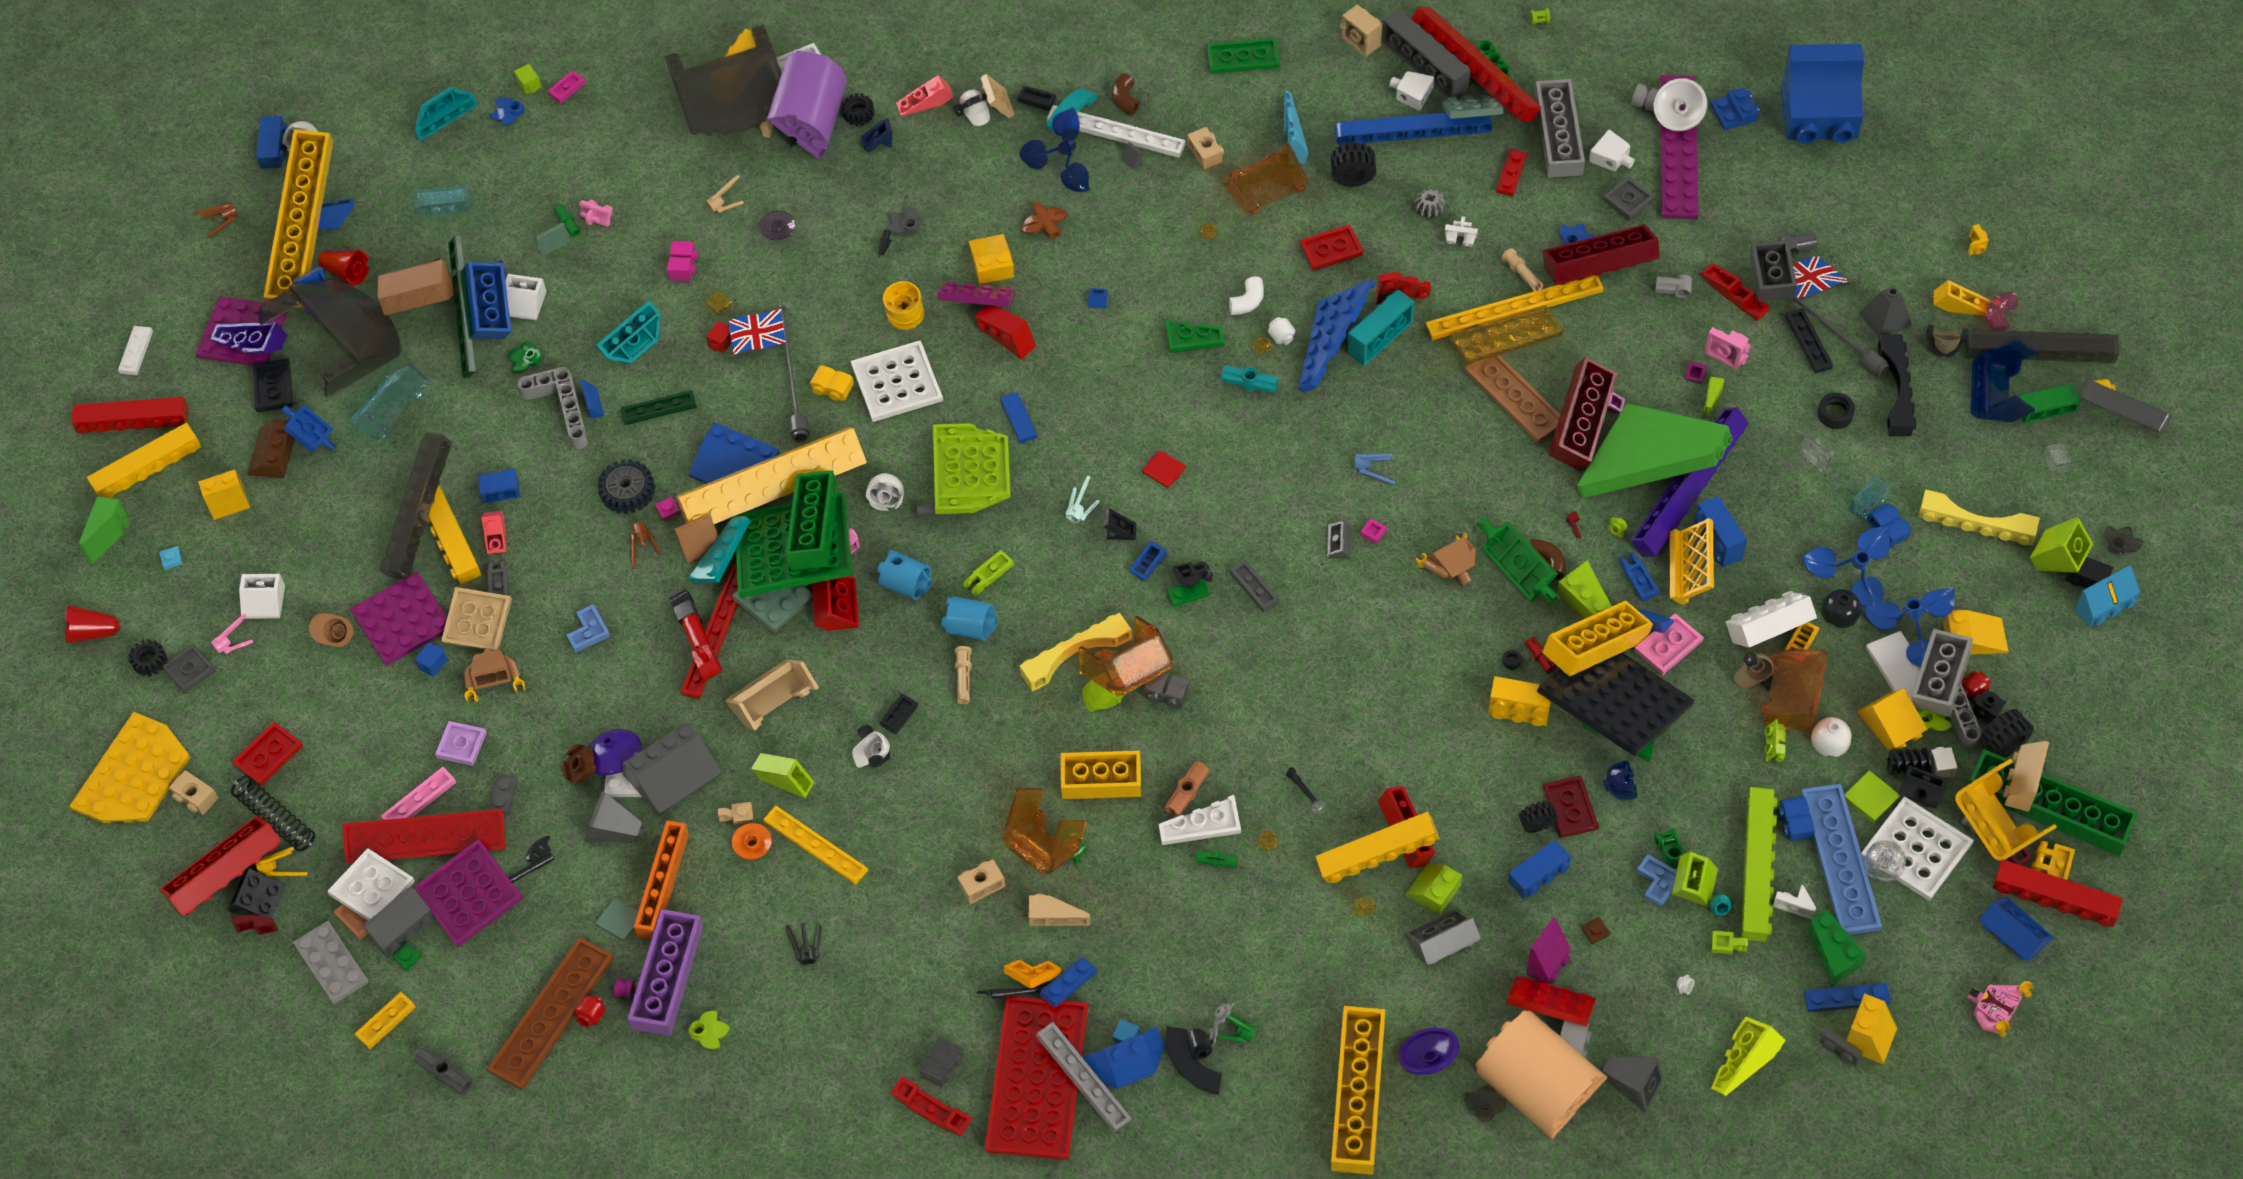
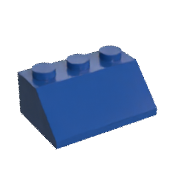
(2016, 929)

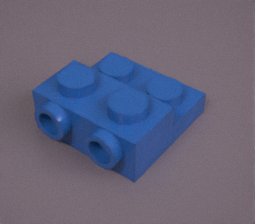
(1735, 108)

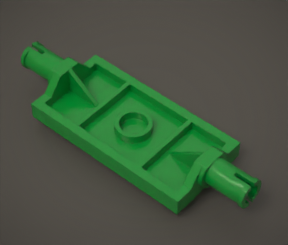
(1519, 560)

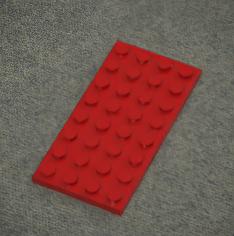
(1031, 1092)

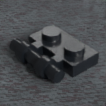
(1190, 574)

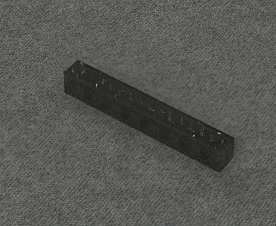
(2049, 345)
(415, 506)

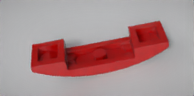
(930, 1108)

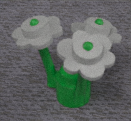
(1244, 1029)

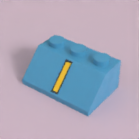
(2108, 597)

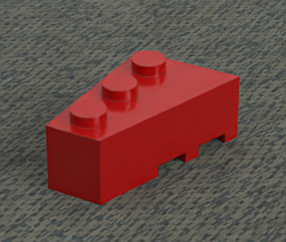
(1006, 329)

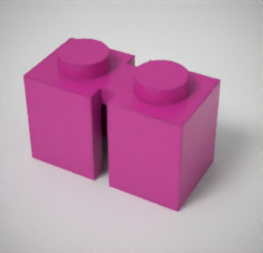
(682, 264)

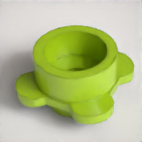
(1617, 526)

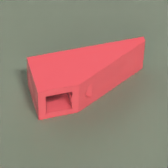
(928, 96)

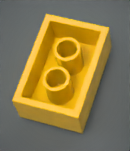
(1518, 702)

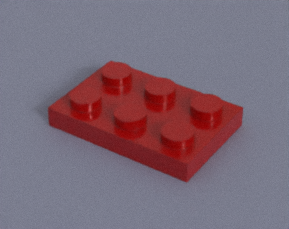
(1331, 247)
(267, 753)

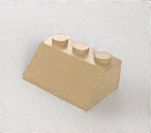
(2025, 775)

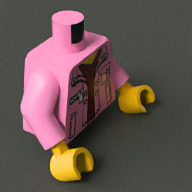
(1998, 1005)

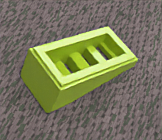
(1714, 390)

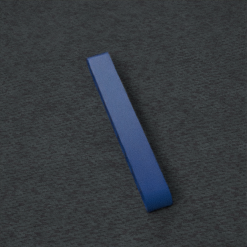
(1409, 128)

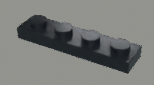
(1809, 340)

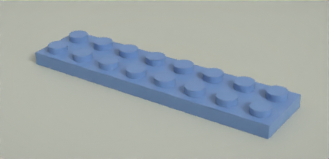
(1842, 860)

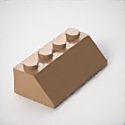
(414, 287)

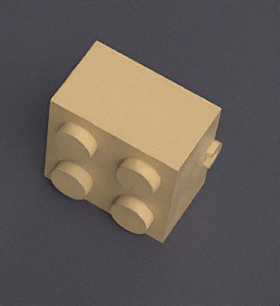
(1361, 30)

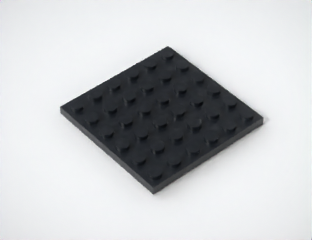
(1619, 701)

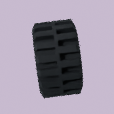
(1353, 164)
(2006, 733)

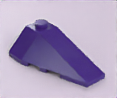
(250, 337)

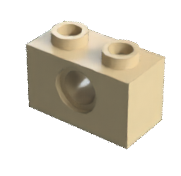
(1205, 148)
(188, 784)
(977, 890)

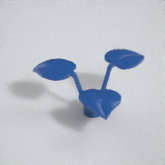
(1872, 544)
(1886, 614)

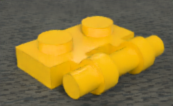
(2060, 860)

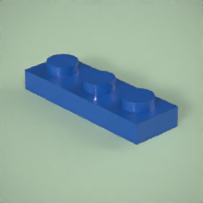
(1068, 982)

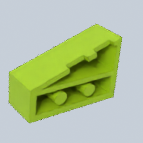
(1583, 591)

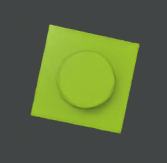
(527, 79)

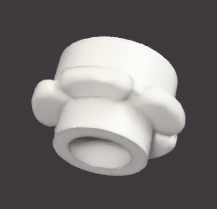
(1685, 984)

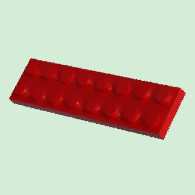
(424, 835)

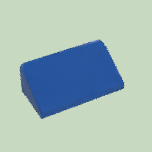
(592, 399)
(1660, 622)

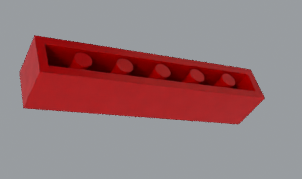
(129, 415)
(2057, 893)

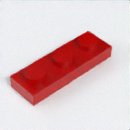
(1511, 172)

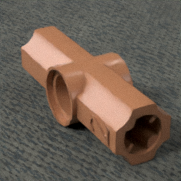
(1180, 797)

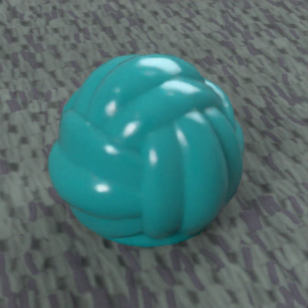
(1720, 904)

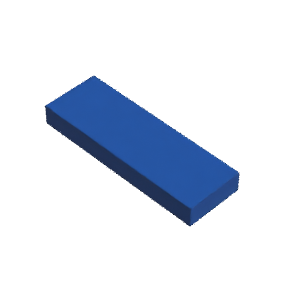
(1018, 417)

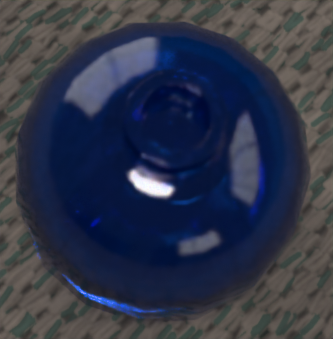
(1620, 781)

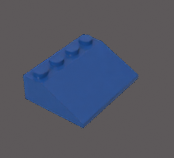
(728, 452)

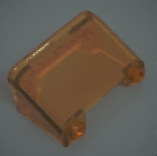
(1266, 180)
(1795, 688)

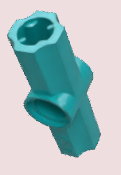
(1249, 379)

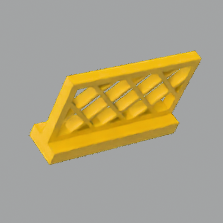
(1680, 563)

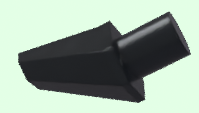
(884, 242)

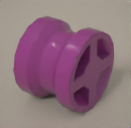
(624, 988)

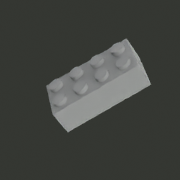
(1941, 672)

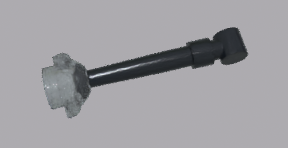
(1318, 806)

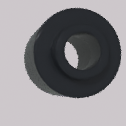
(1199, 1043)

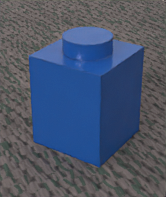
(431, 659)

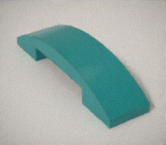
(1076, 99)

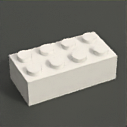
(1770, 619)

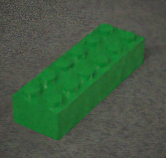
(812, 520)

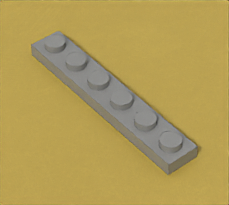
(1083, 1077)

